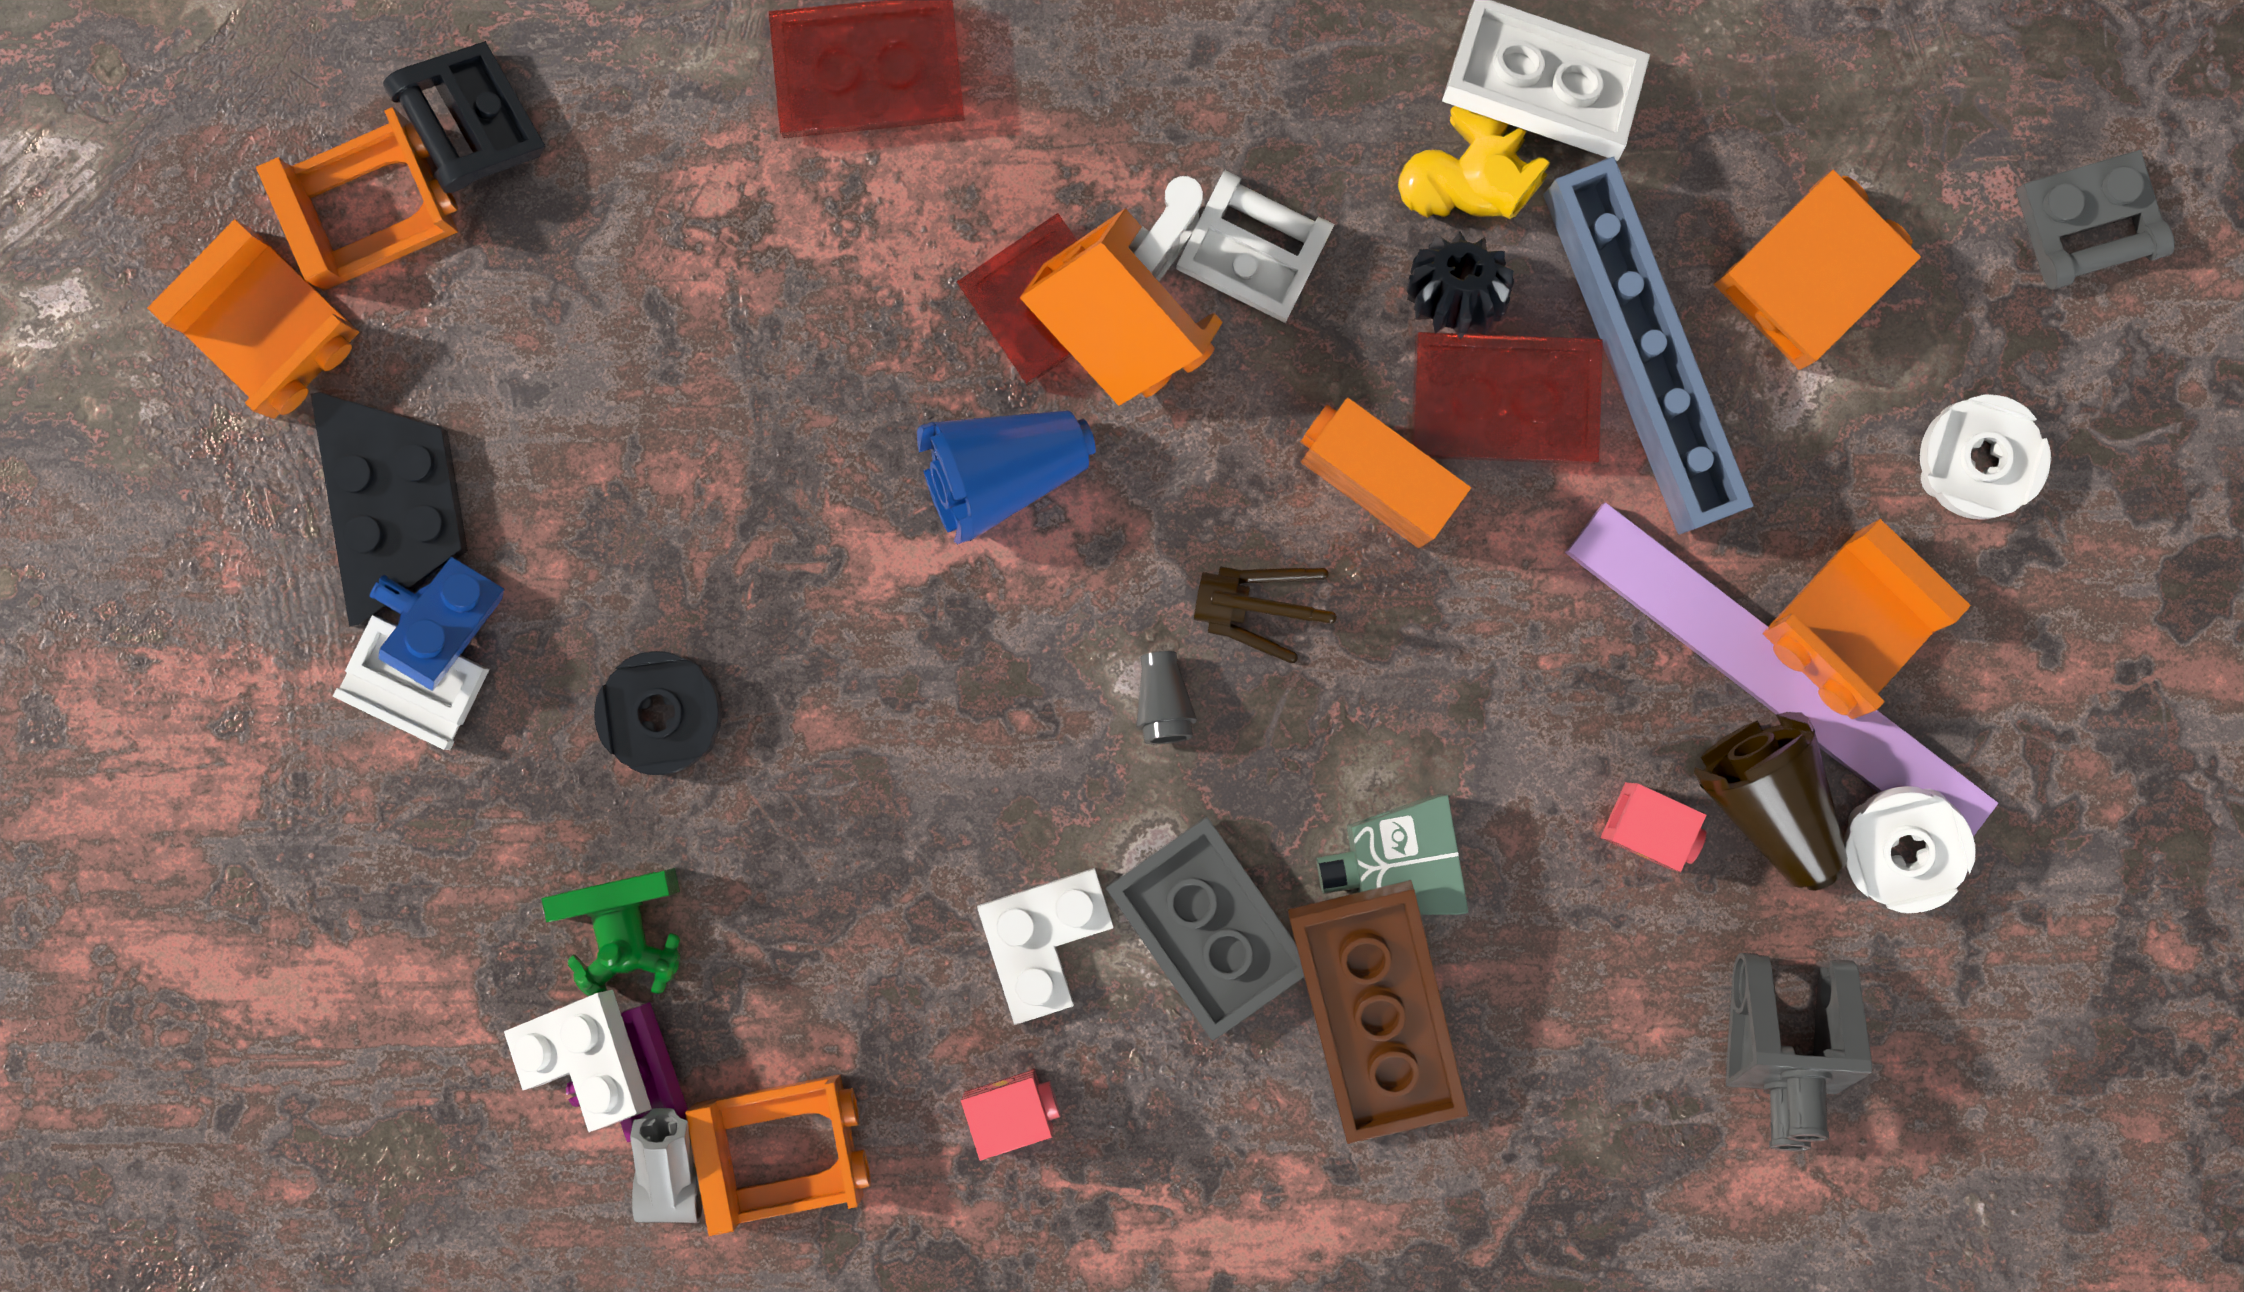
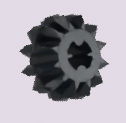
(1460, 285)

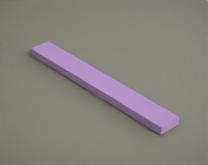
(1735, 646)

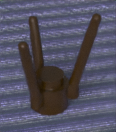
(1224, 601)

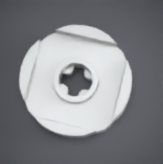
(2015, 440)
(1939, 866)

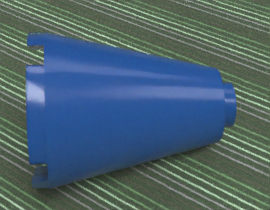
(1000, 465)

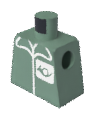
(1401, 846)

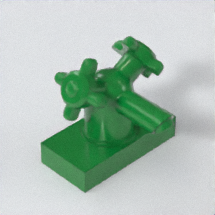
(619, 929)

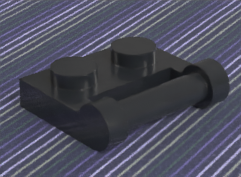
(480, 105)

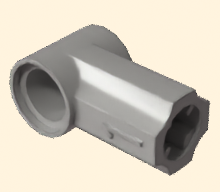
(664, 1174)

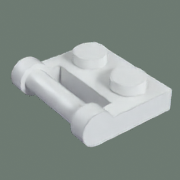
(1172, 231)
(1245, 263)

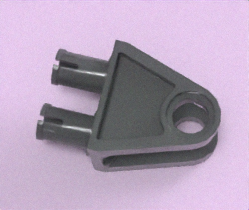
(1796, 1082)

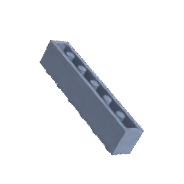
(1646, 346)

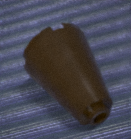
(1779, 797)

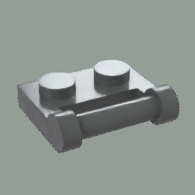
(2088, 200)

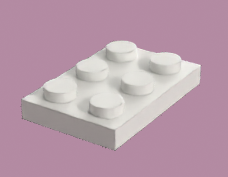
(1547, 78)

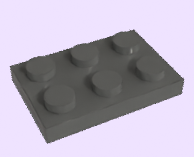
(1208, 928)

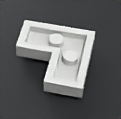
(1025, 935)
(590, 1046)

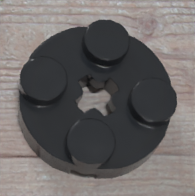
(637, 741)

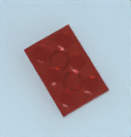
(866, 66)
(1507, 398)

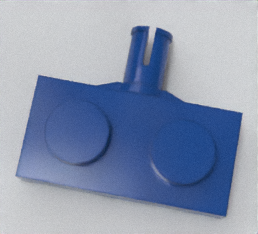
(435, 620)

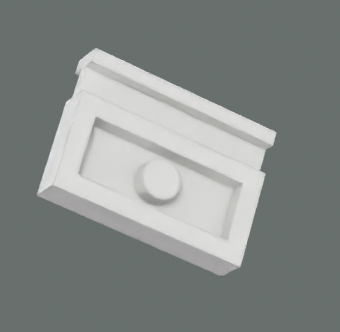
(401, 700)

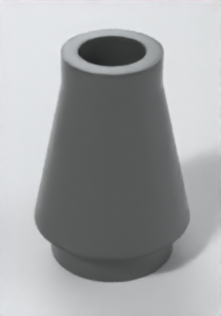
(1164, 703)

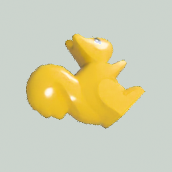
(1482, 182)

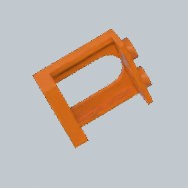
(294, 186)
(728, 1206)

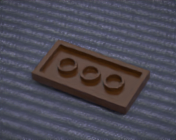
(1378, 1011)

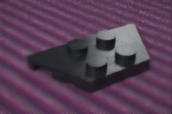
(387, 499)

